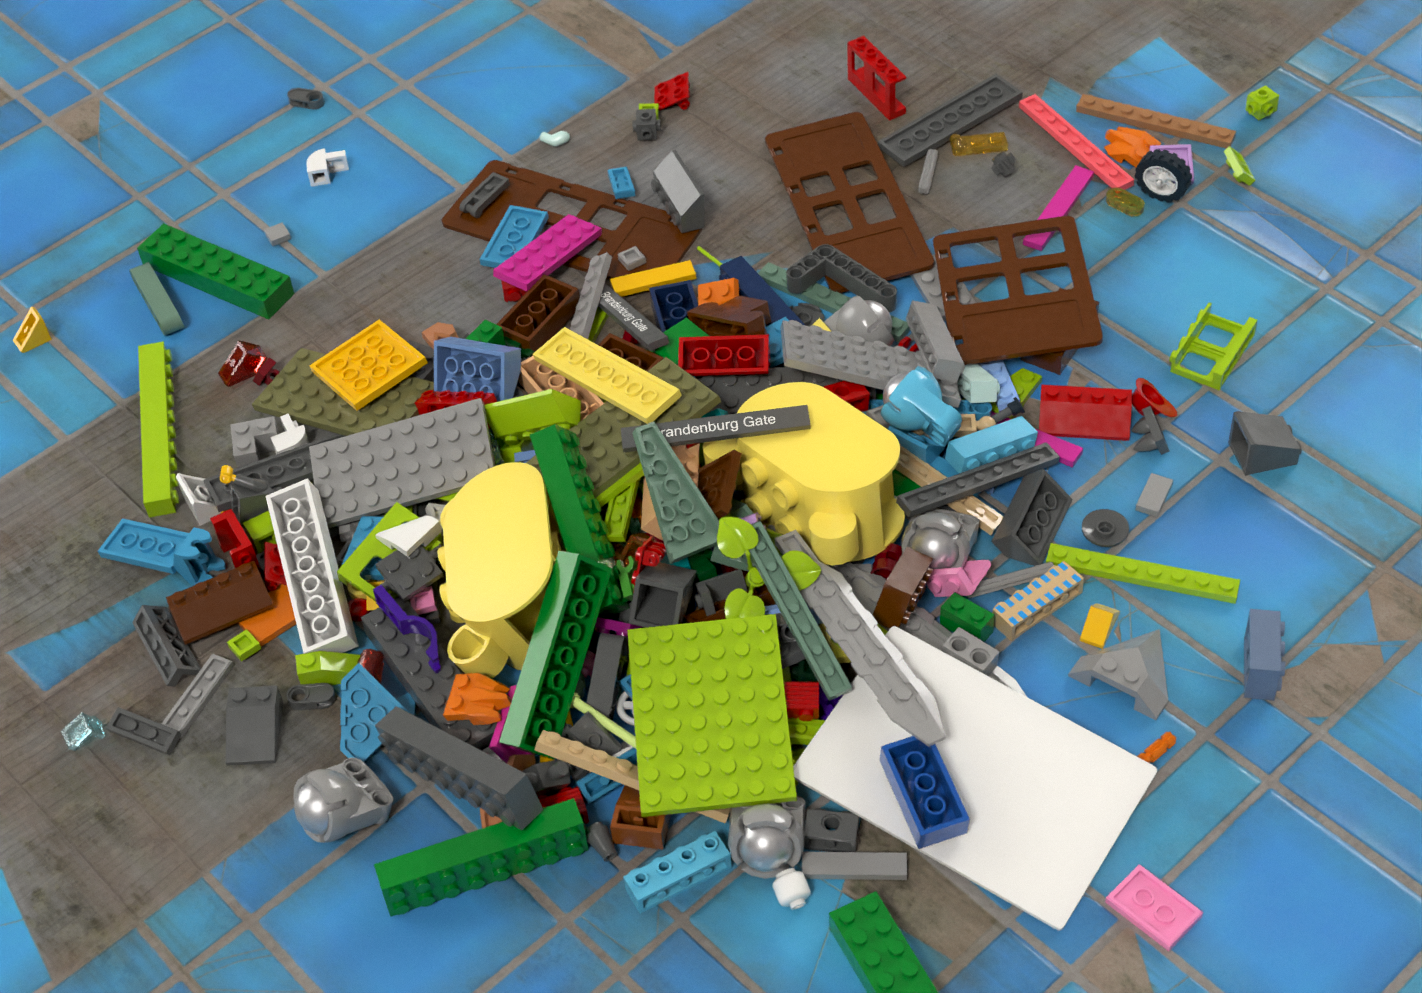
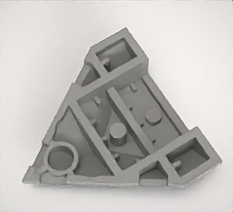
(1131, 667)

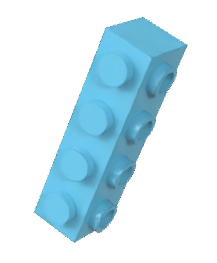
(990, 444)
(677, 871)

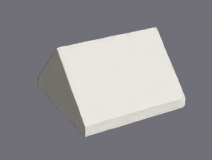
(197, 498)

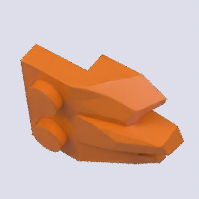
(1129, 144)
(718, 291)
(476, 699)

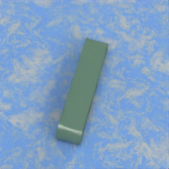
(156, 298)

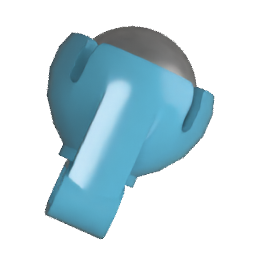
(916, 403)

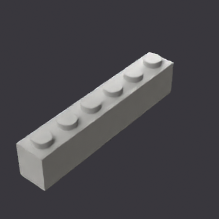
(934, 341)

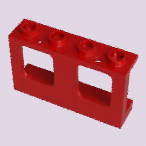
(864, 78)

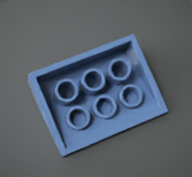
(476, 367)

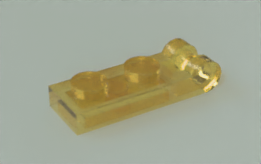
(978, 143)

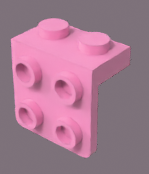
(958, 580)

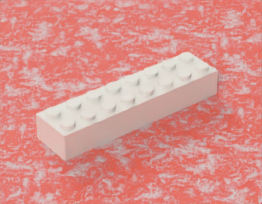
(311, 569)

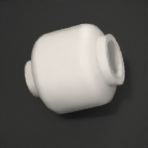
(791, 888)

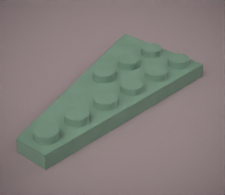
(680, 508)

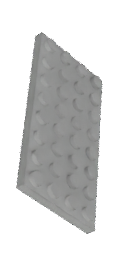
(852, 358)
(401, 462)

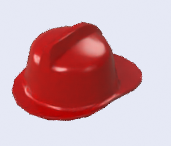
(1147, 395)

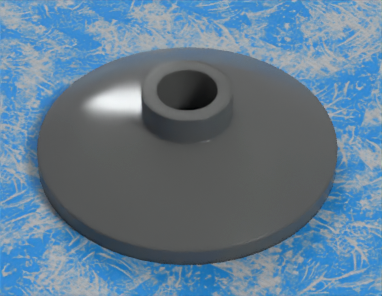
(1105, 527)

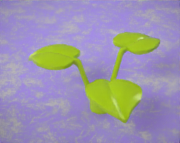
(738, 537)

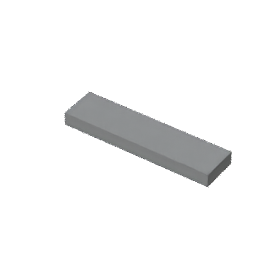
(198, 694)
(855, 865)

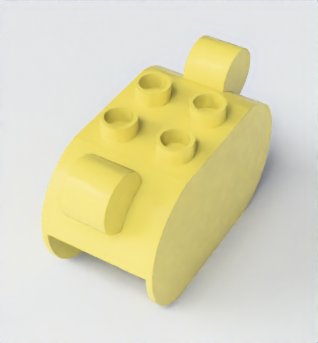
(820, 480)
(497, 565)

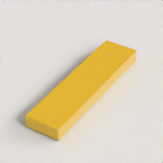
(654, 277)

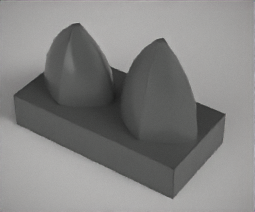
(1152, 440)

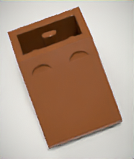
(631, 828)

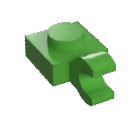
(625, 577)

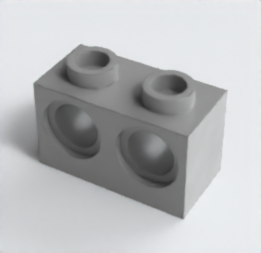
(971, 651)

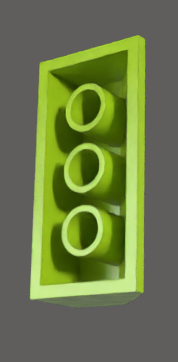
(527, 414)

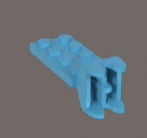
(163, 550)

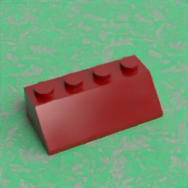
(724, 355)
(1085, 412)

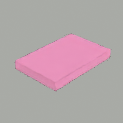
(1154, 907)

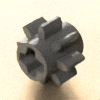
(1003, 163)

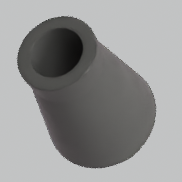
(600, 839)

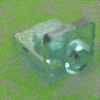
(81, 730)

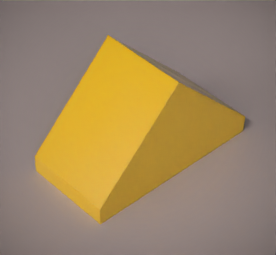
(31, 332)
(1099, 625)

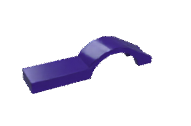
(409, 624)

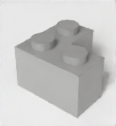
(252, 438)

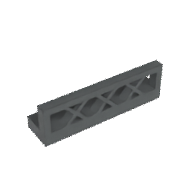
(160, 644)

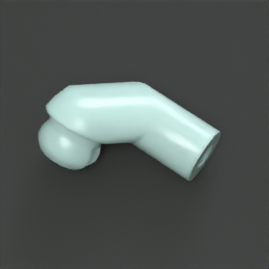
(556, 139)

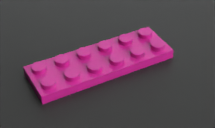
(547, 252)

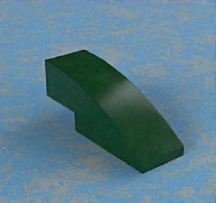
(704, 567)

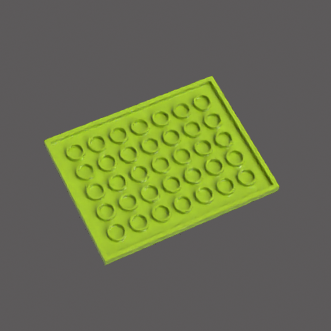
(710, 716)

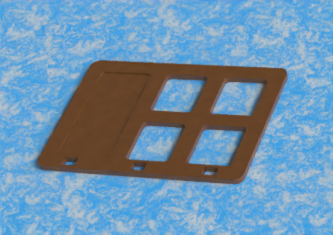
(1021, 322)

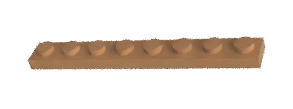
(1156, 121)

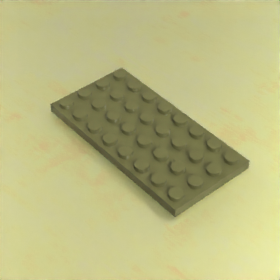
(315, 404)
(601, 430)

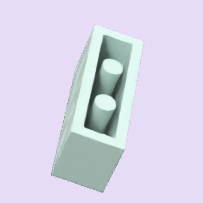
(978, 385)

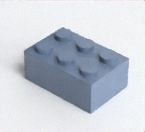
(1263, 654)

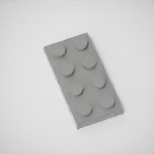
(929, 287)

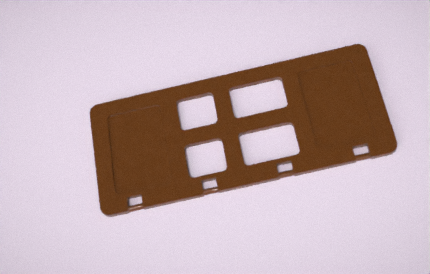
(827, 148)
(643, 227)

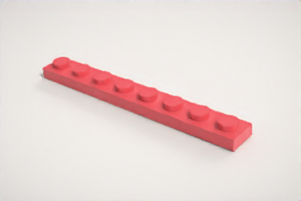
(1076, 143)

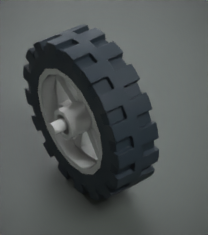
(1161, 184)

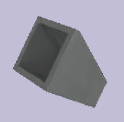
(1262, 442)
(661, 595)

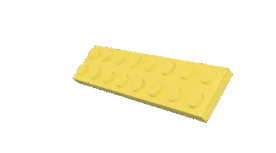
(607, 375)

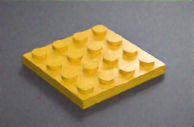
(368, 364)

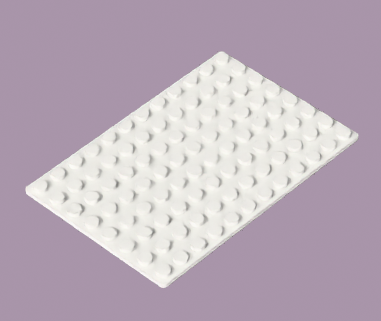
(1034, 784)

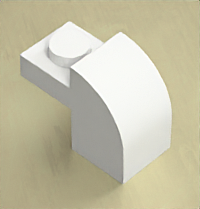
(322, 164)
(292, 437)

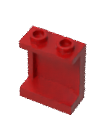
(231, 536)

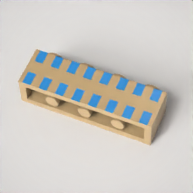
(1037, 600)

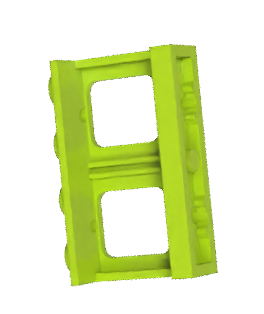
(1225, 357)
(372, 548)

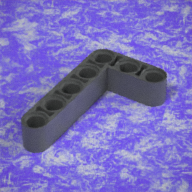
(843, 270)
(607, 671)

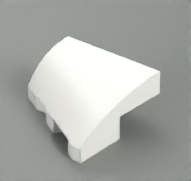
(410, 535)

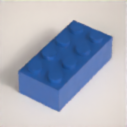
(924, 791)

